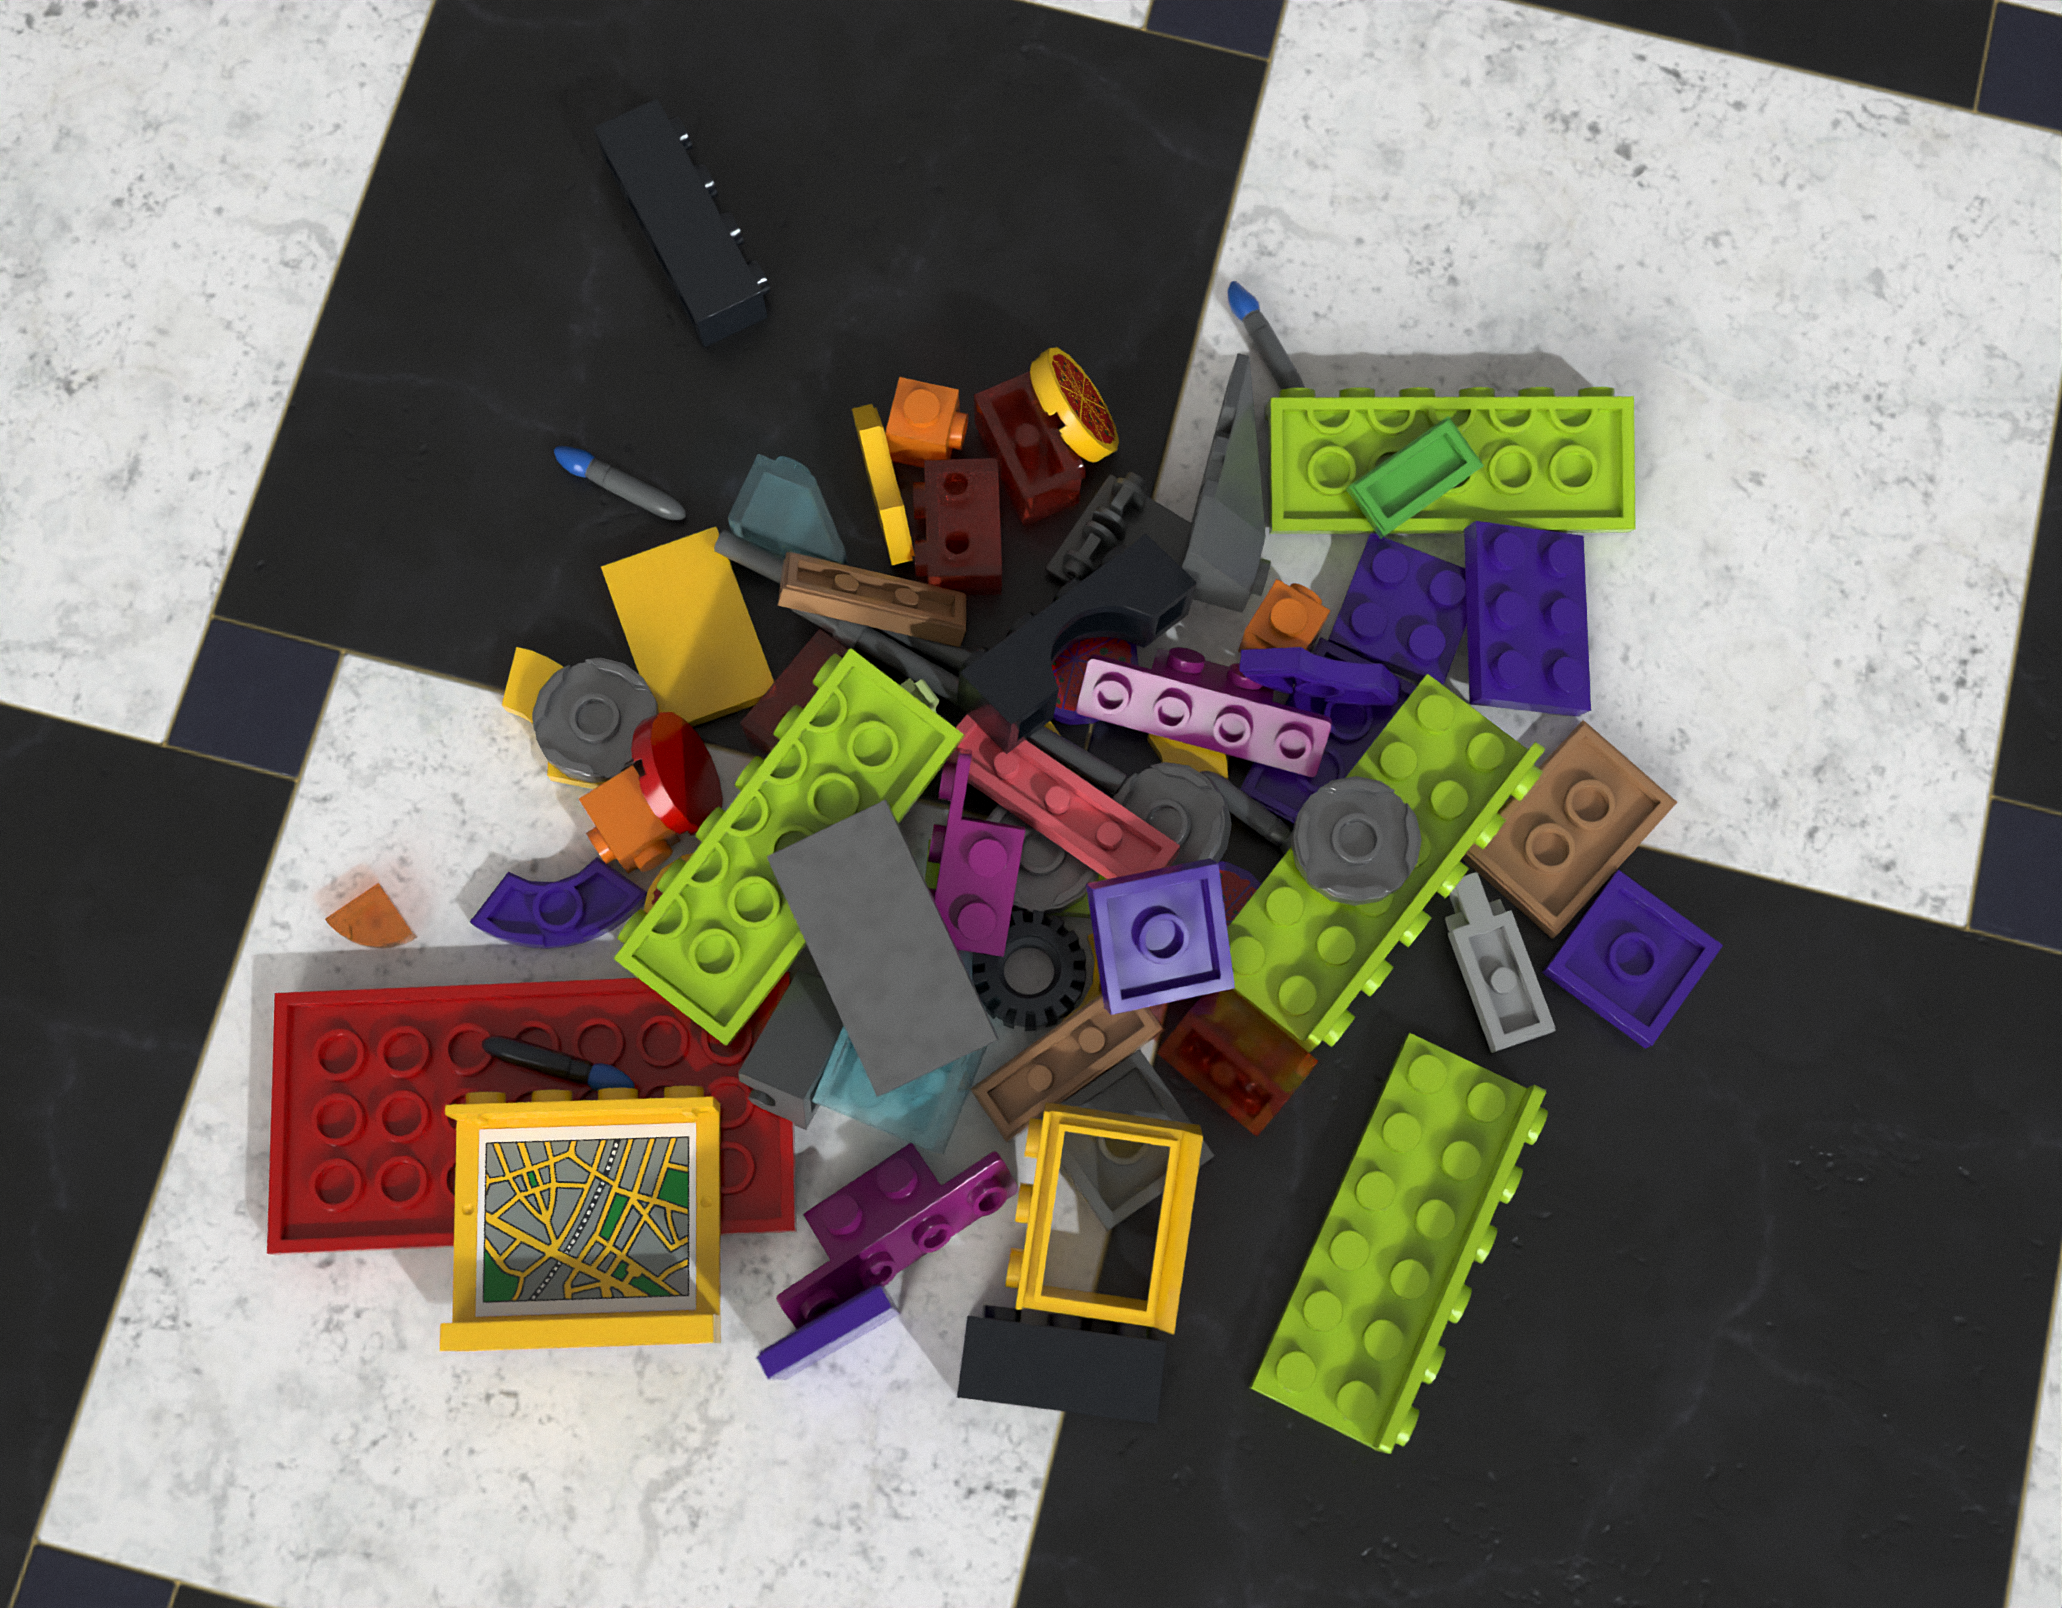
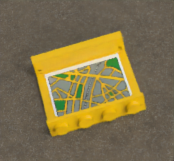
(586, 1221)

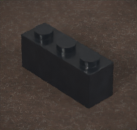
(1062, 1365)

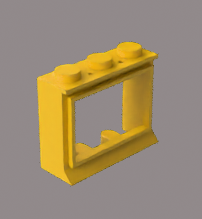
(1037, 1204)

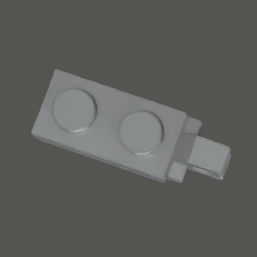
(1496, 968)

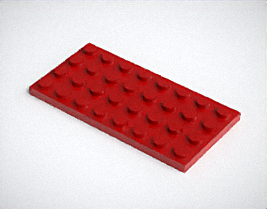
(367, 1077)

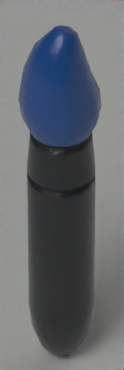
(555, 1063)

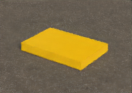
(689, 628)

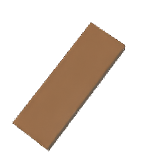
(872, 599)
(1062, 1064)

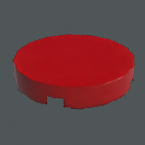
(679, 772)

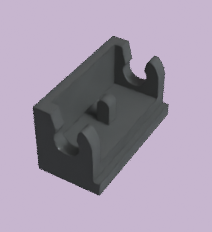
(793, 1051)

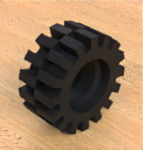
(1055, 1000)

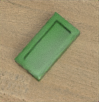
(1414, 477)

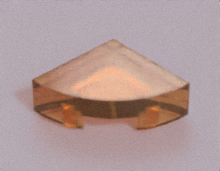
(372, 921)

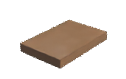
(1570, 829)

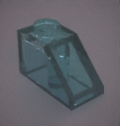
(785, 511)

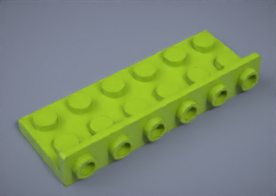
(1543, 458)
(722, 920)
(1311, 956)
(1400, 1245)

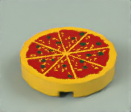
(1069, 392)

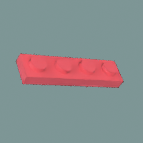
(1064, 806)

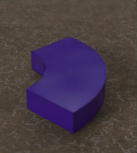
(1320, 676)
(559, 911)

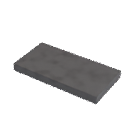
(882, 948)

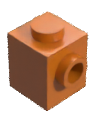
(924, 423)
(1286, 619)
(627, 824)

